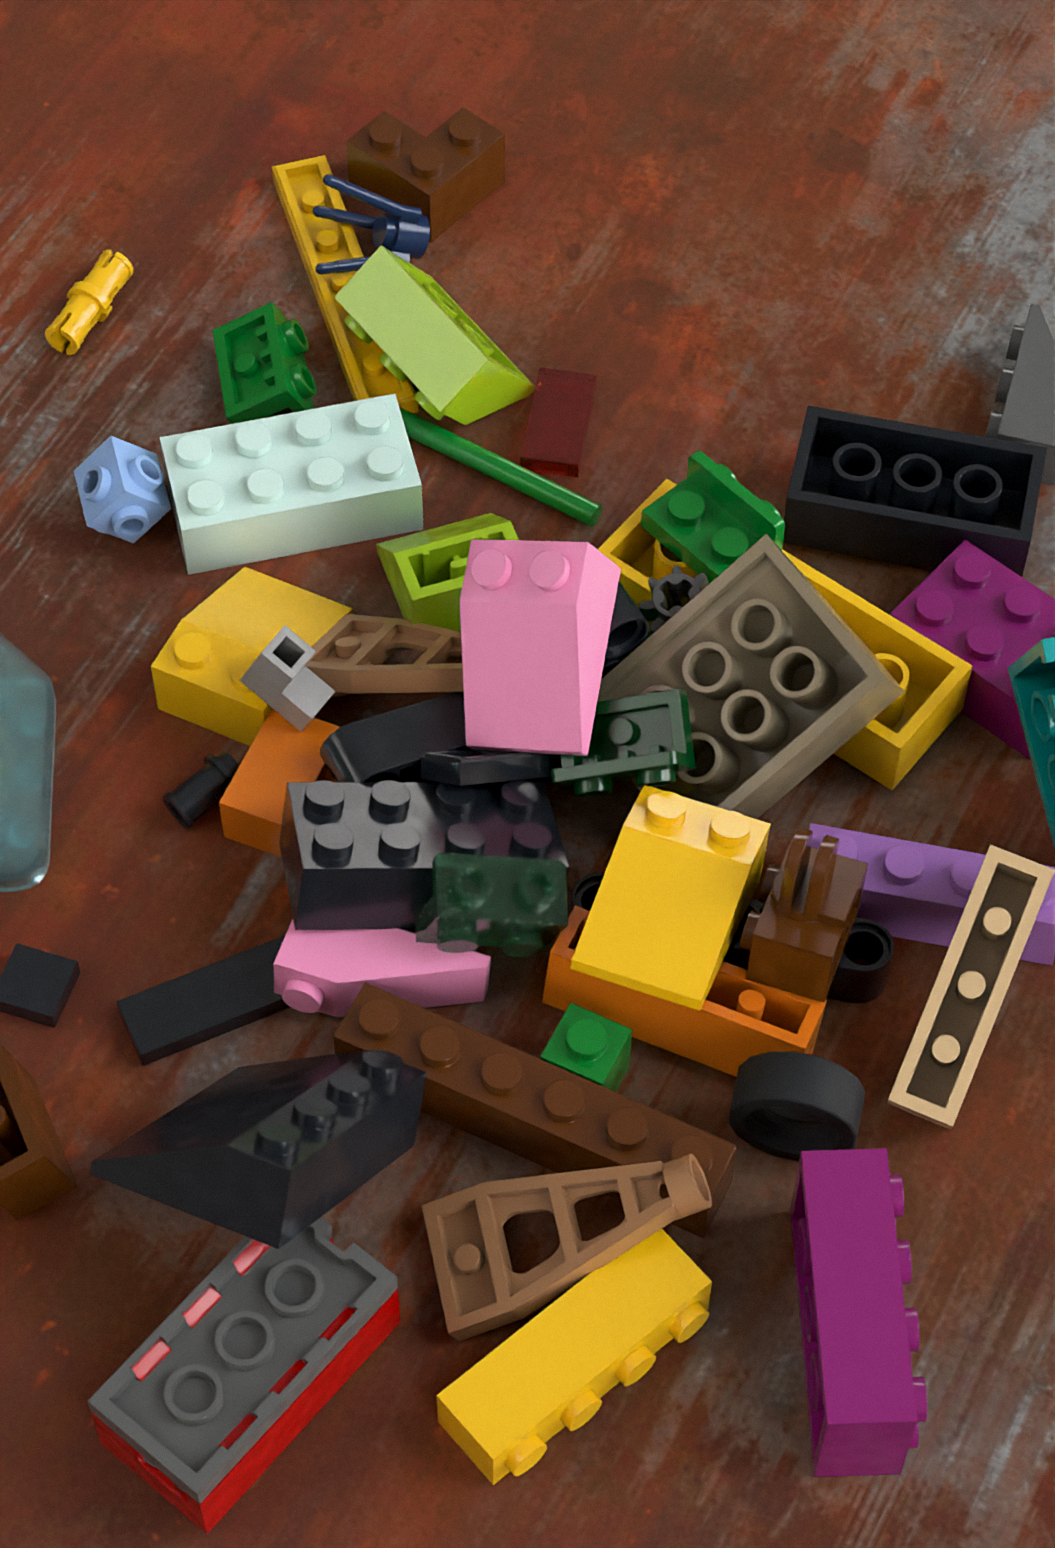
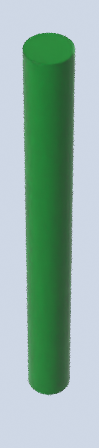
(501, 469)

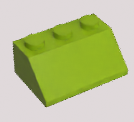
(429, 340)

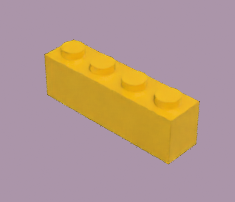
(573, 1355)

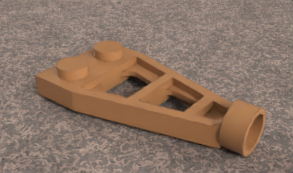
(357, 645)
(472, 1250)

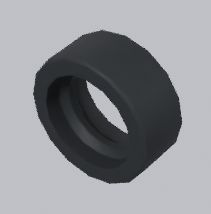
(796, 1104)

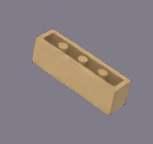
(970, 987)

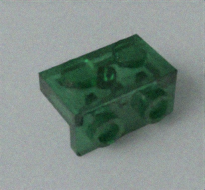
(494, 904)

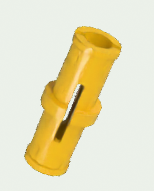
(89, 302)

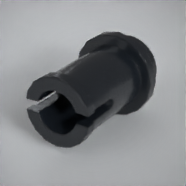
(202, 789)

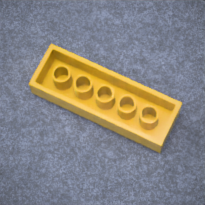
(928, 673)

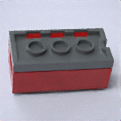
(244, 1367)

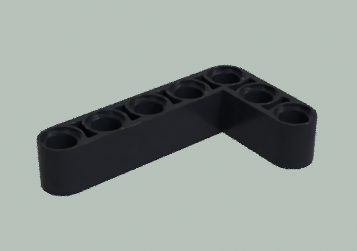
(393, 742)

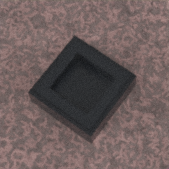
(37, 984)

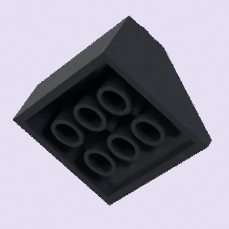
(274, 1142)

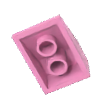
(534, 643)

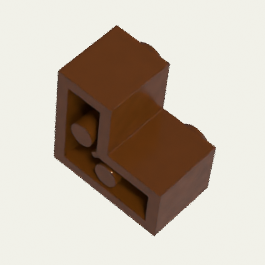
(437, 172)

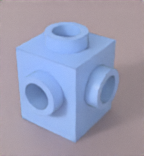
(122, 489)

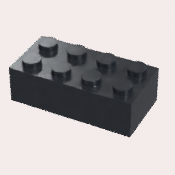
(910, 491)
(368, 848)

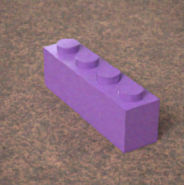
(924, 888)

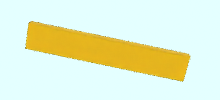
(324, 241)

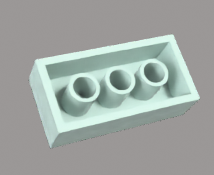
(292, 483)

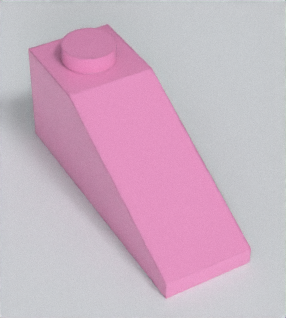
(330, 967)

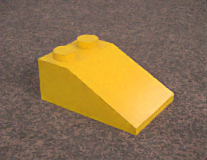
(220, 640)
(672, 897)

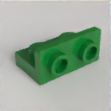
(263, 365)
(711, 518)

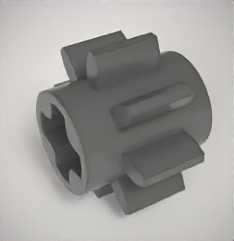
(668, 592)

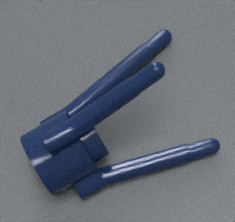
(400, 230)

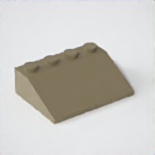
(766, 681)

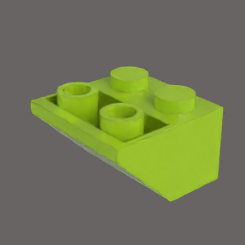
(431, 565)

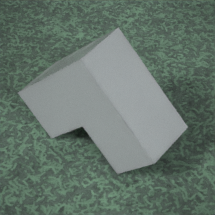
(286, 682)

